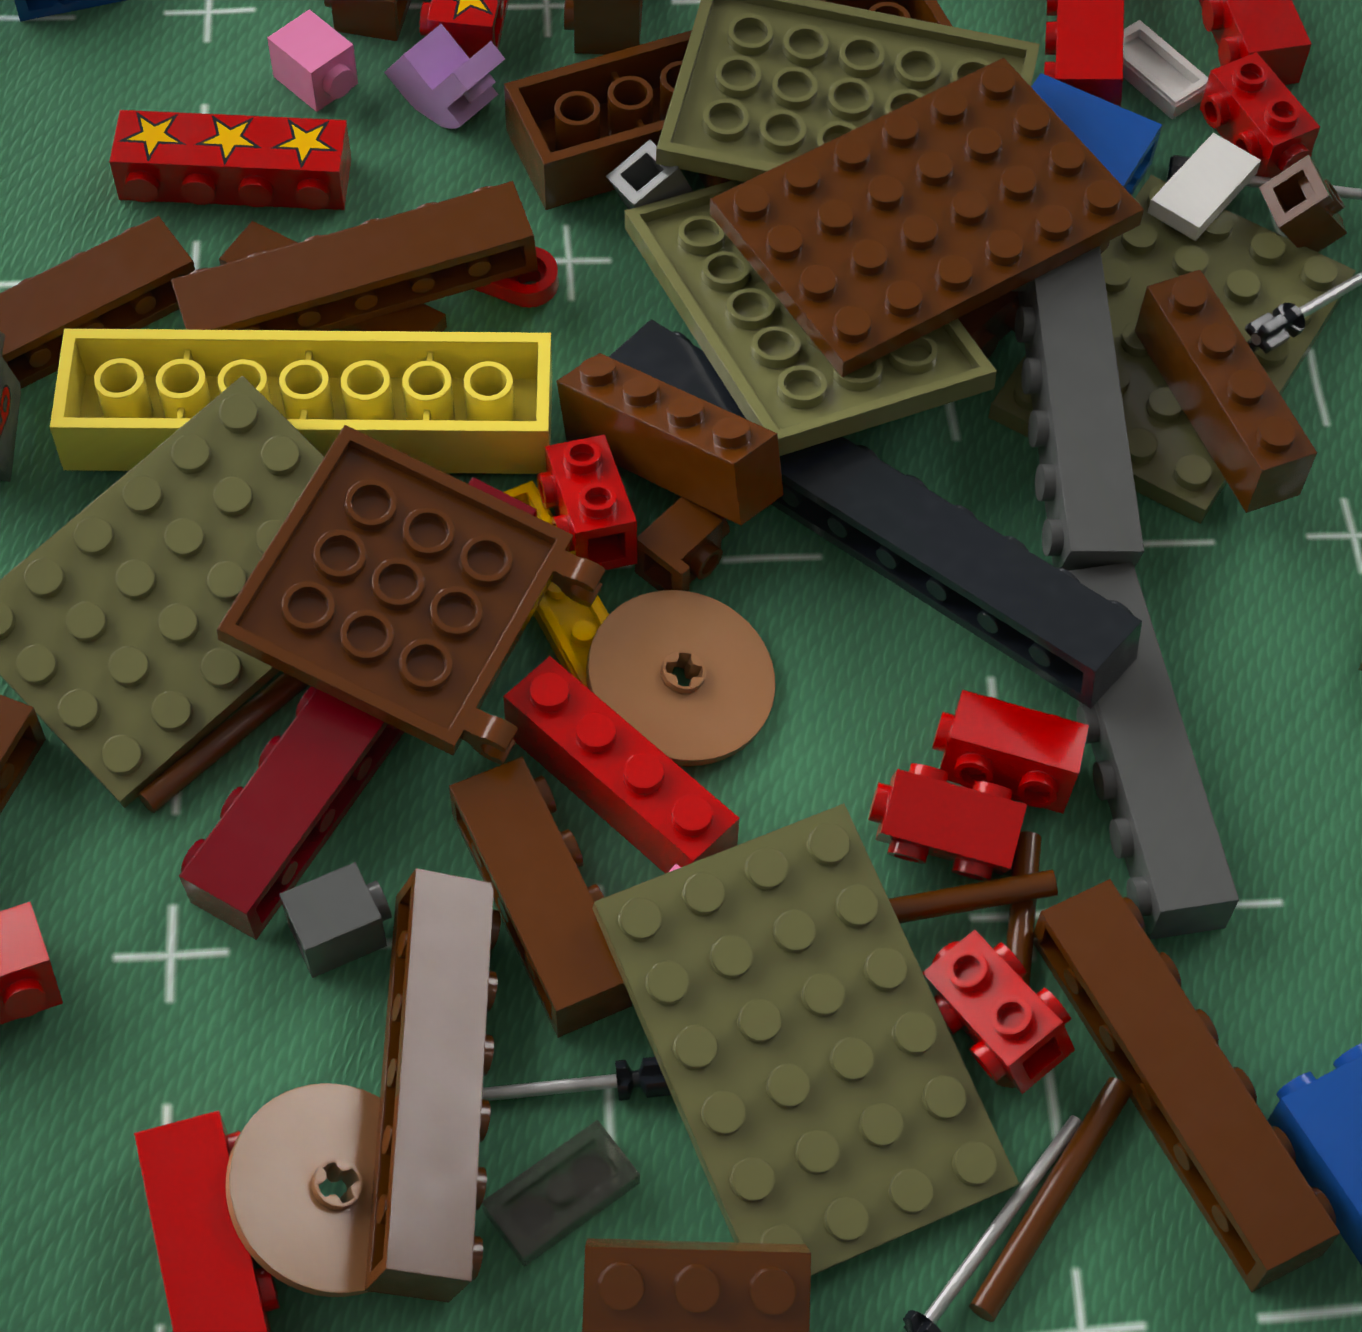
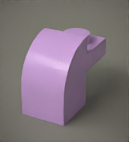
(444, 80)

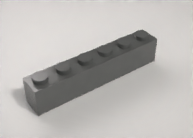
(1078, 418)
(1154, 784)

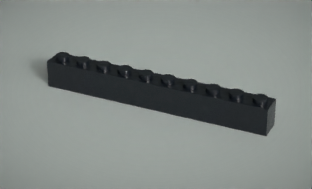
(927, 543)

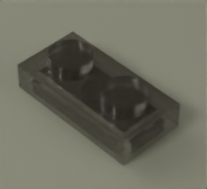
(560, 1192)

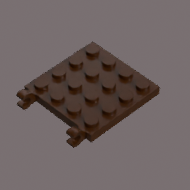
(403, 593)

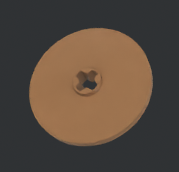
(719, 653)
(276, 1179)

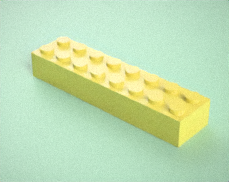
(434, 395)

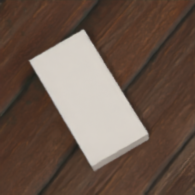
(1160, 71)
(1204, 186)

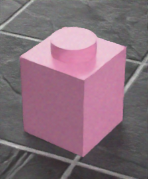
(313, 60)

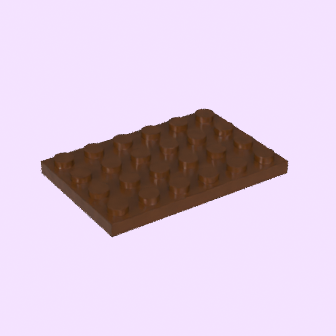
(924, 215)

